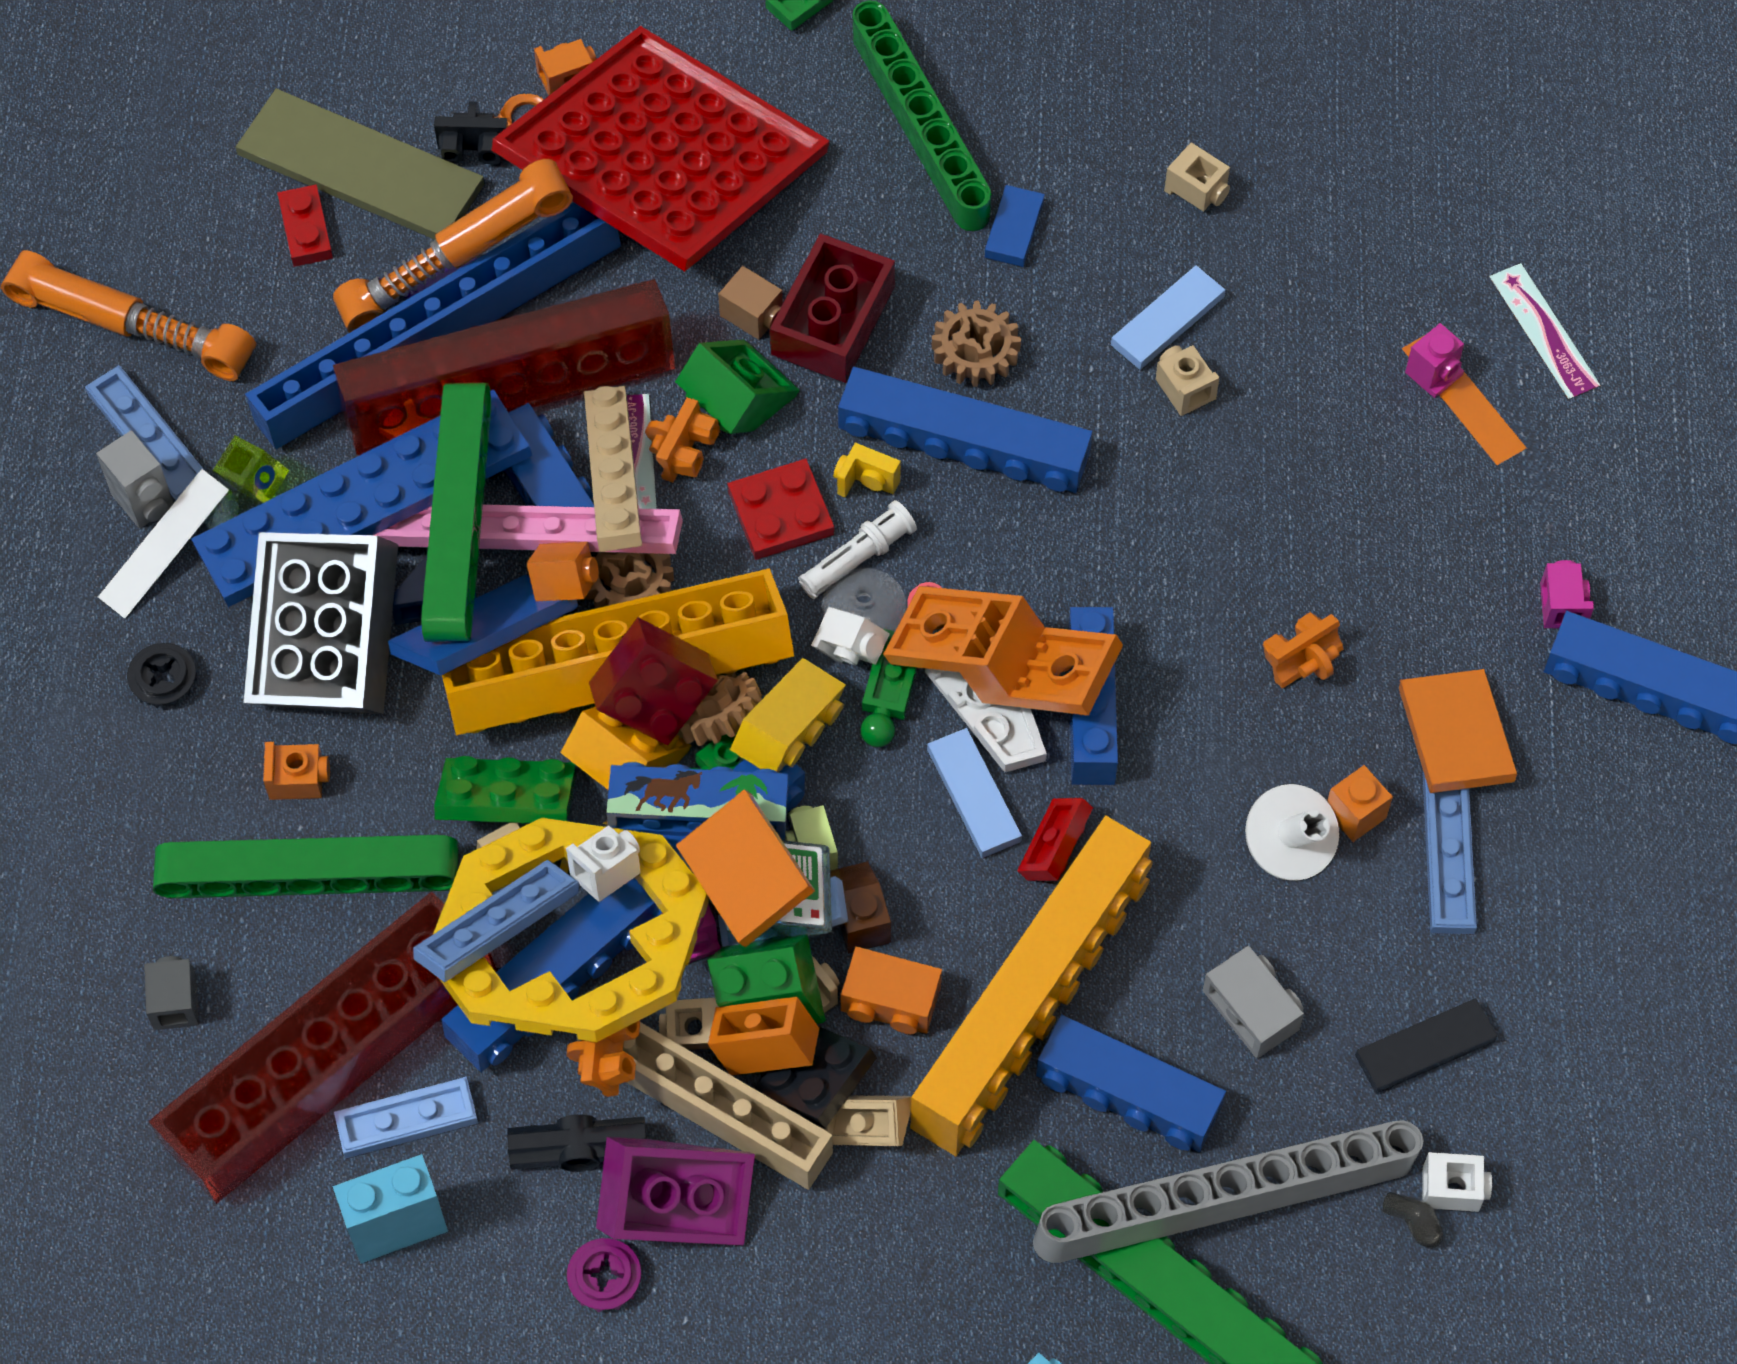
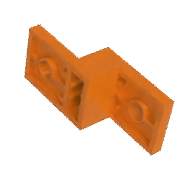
(1003, 650)

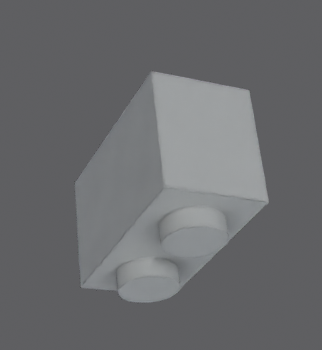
(135, 479)
(1254, 1001)

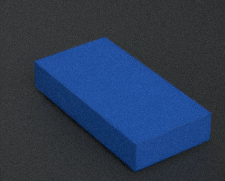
(1014, 225)

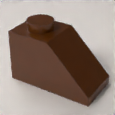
(866, 908)

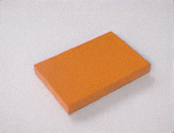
(1457, 731)
(745, 868)

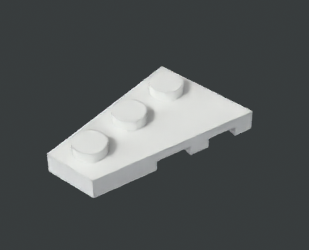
(1003, 730)

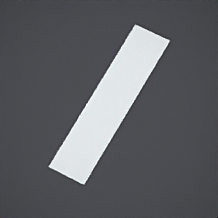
(163, 543)

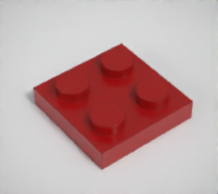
(780, 509)

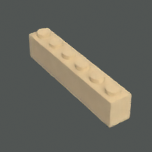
(728, 1107)

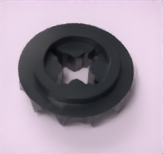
(161, 658)

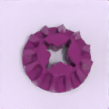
(589, 1260)

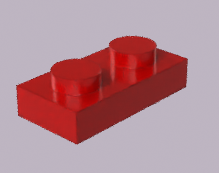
(305, 225)
(1055, 839)

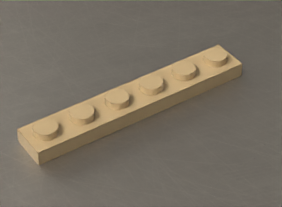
(612, 469)

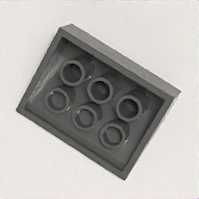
(321, 622)

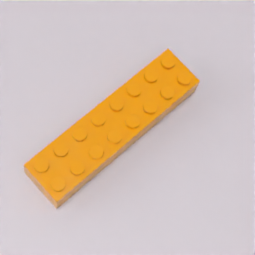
(550, 668)
(1030, 987)

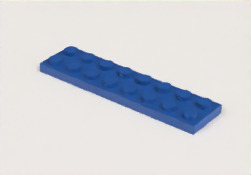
(349, 499)

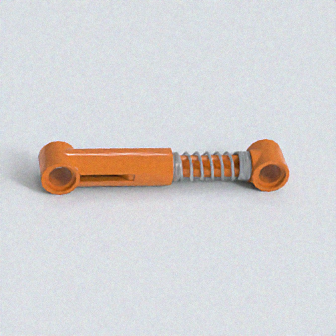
(537, 194)
(36, 281)

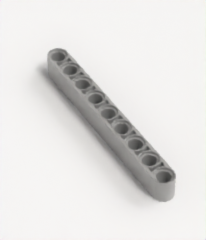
(1215, 1205)

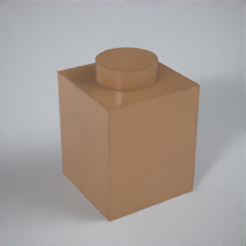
(750, 302)

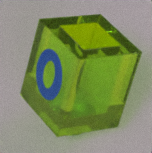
(250, 470)

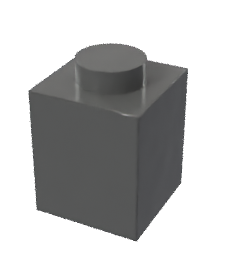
(171, 993)

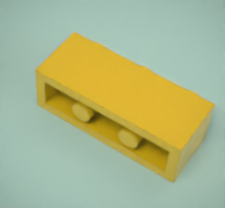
(789, 717)

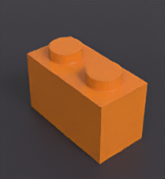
(890, 991)
(763, 1036)

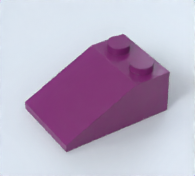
(674, 1192)

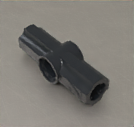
(571, 1144)

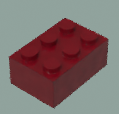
(832, 307)

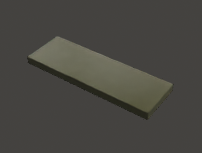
(359, 164)

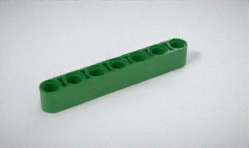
(911, 94)
(456, 513)
(305, 866)

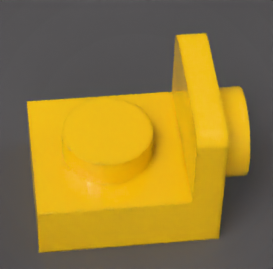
(870, 468)

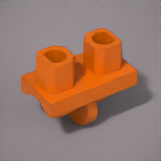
(674, 440)
(1307, 652)
(604, 1062)

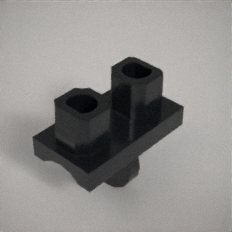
(468, 132)

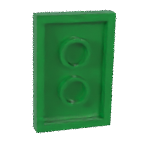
(504, 790)

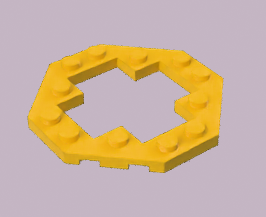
(542, 1002)

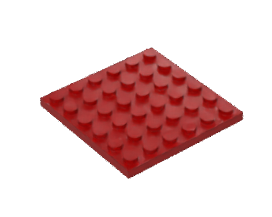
(663, 146)

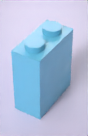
(390, 1208)

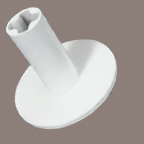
(1292, 832)

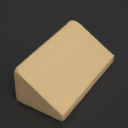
(871, 1121)

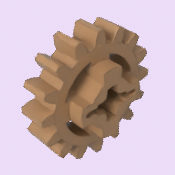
(977, 330)
(630, 577)
(722, 709)

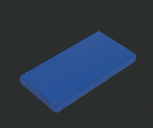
(496, 621)

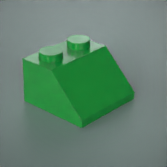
(735, 384)
(767, 972)

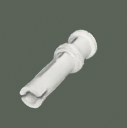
(872, 539)

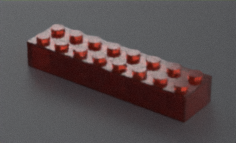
(522, 358)
(307, 1057)

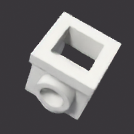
(849, 637)
(604, 862)
(1465, 1170)

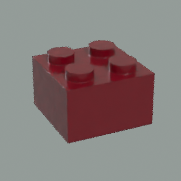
(652, 681)

